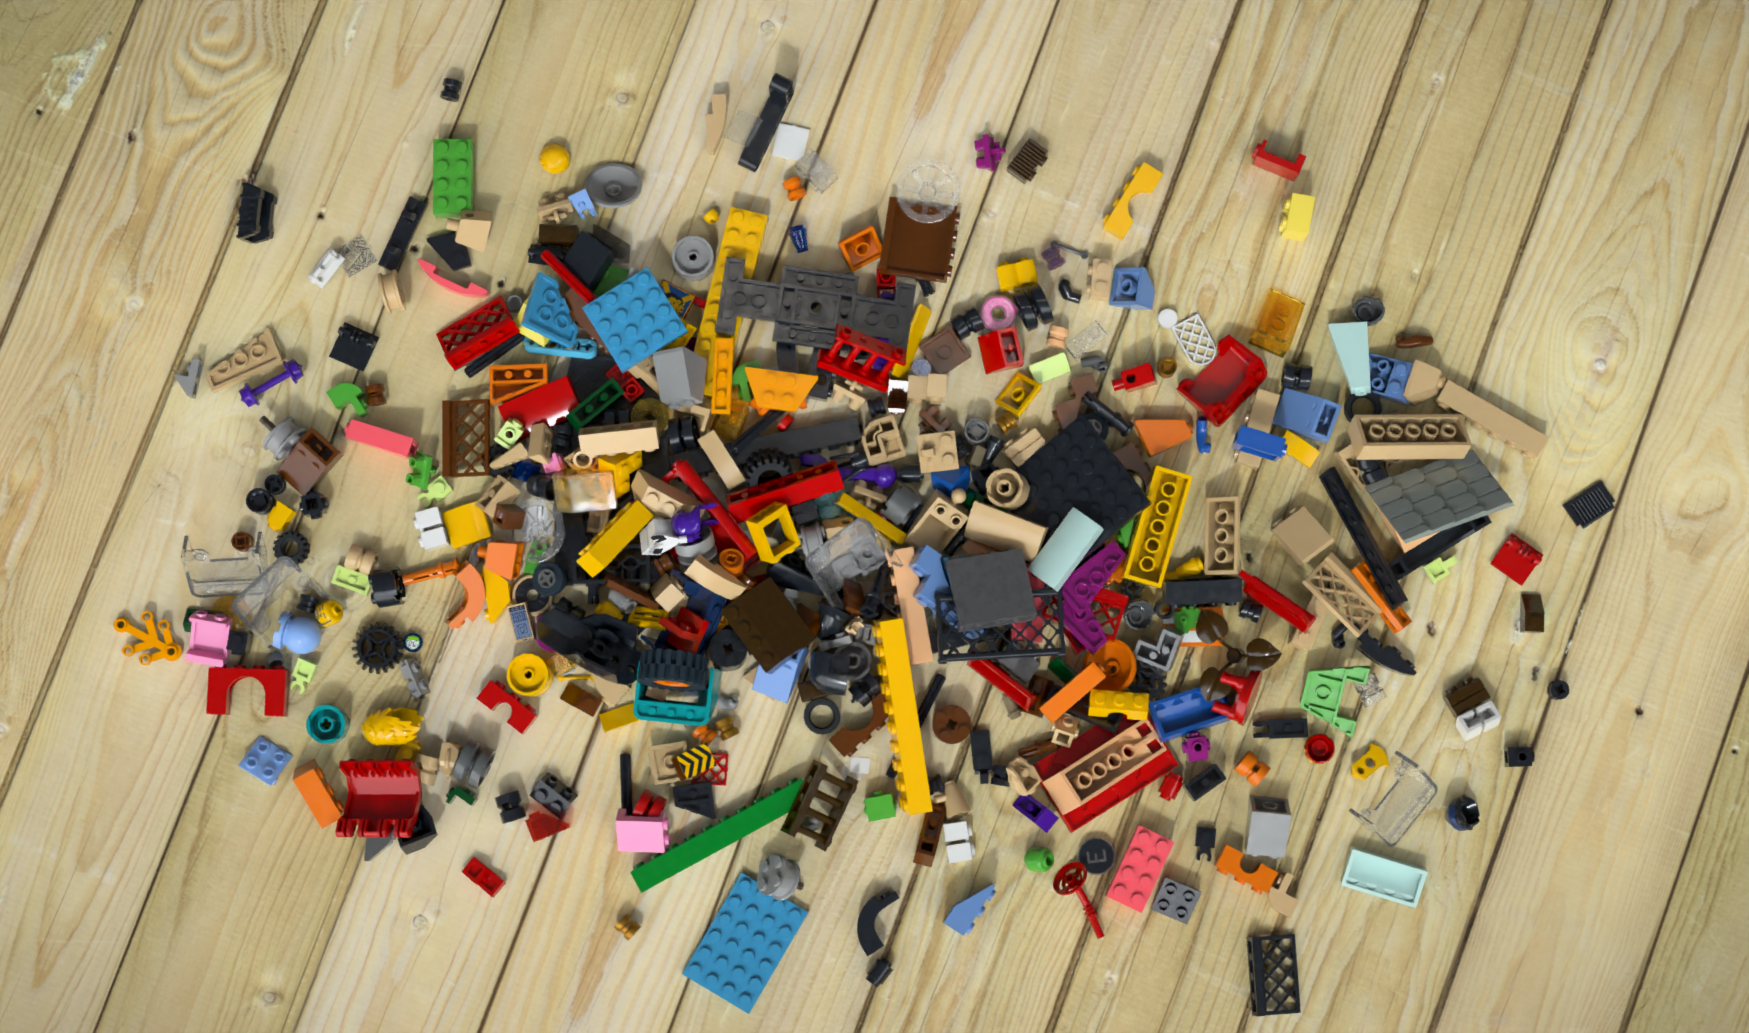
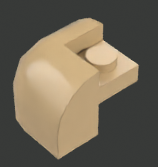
(882, 441)

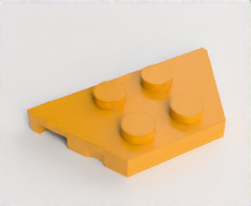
(779, 389)

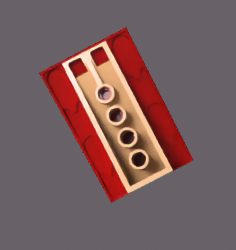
(1103, 769)

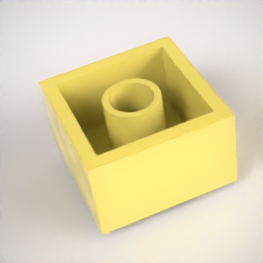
(1297, 216)

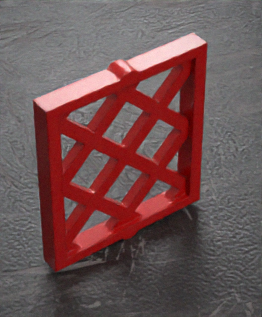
(725, 769)

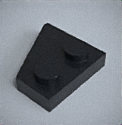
(451, 252)
(695, 798)

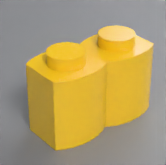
(1016, 274)

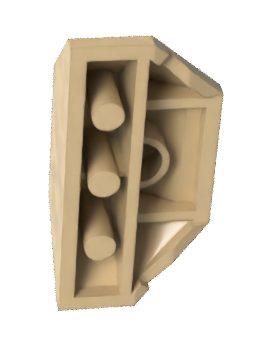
(661, 497)

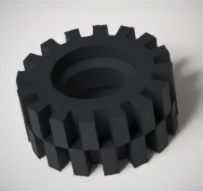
(505, 471)
(289, 536)

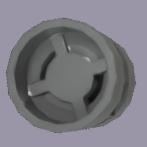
(976, 431)

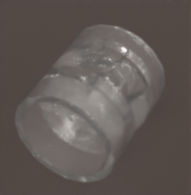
(1371, 692)

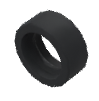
(1371, 396)
(807, 714)

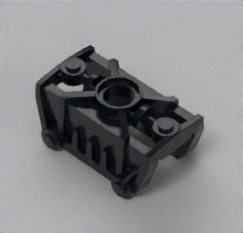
(255, 214)

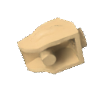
(448, 757)
(1022, 776)

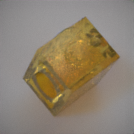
(560, 665)

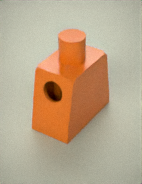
(503, 557)

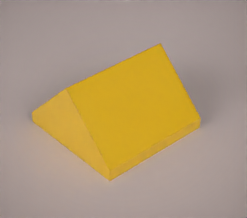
(1018, 395)

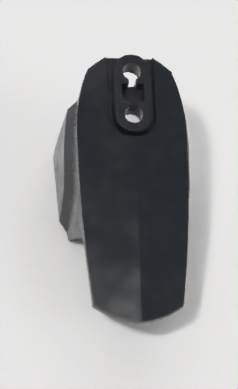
(593, 643)

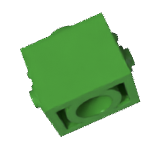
(880, 806)

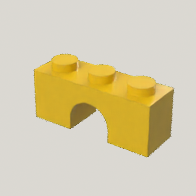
(1106, 702)

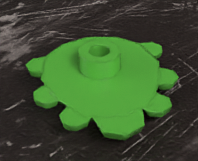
(1186, 619)

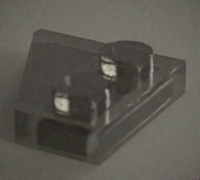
(614, 242)

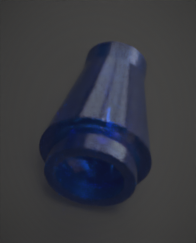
(799, 238)

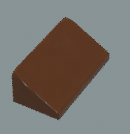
(1040, 687)

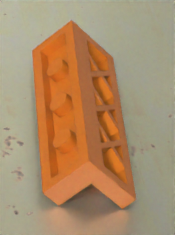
(1395, 619)

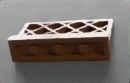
(450, 438)

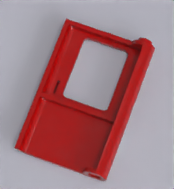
(727, 531)

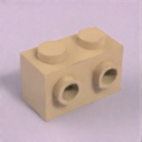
(1100, 280)

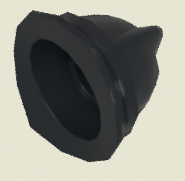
(831, 619)

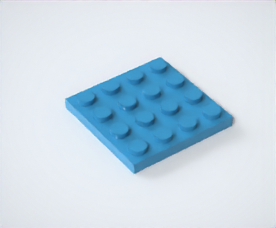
(635, 320)

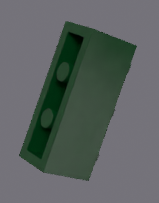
(595, 404)

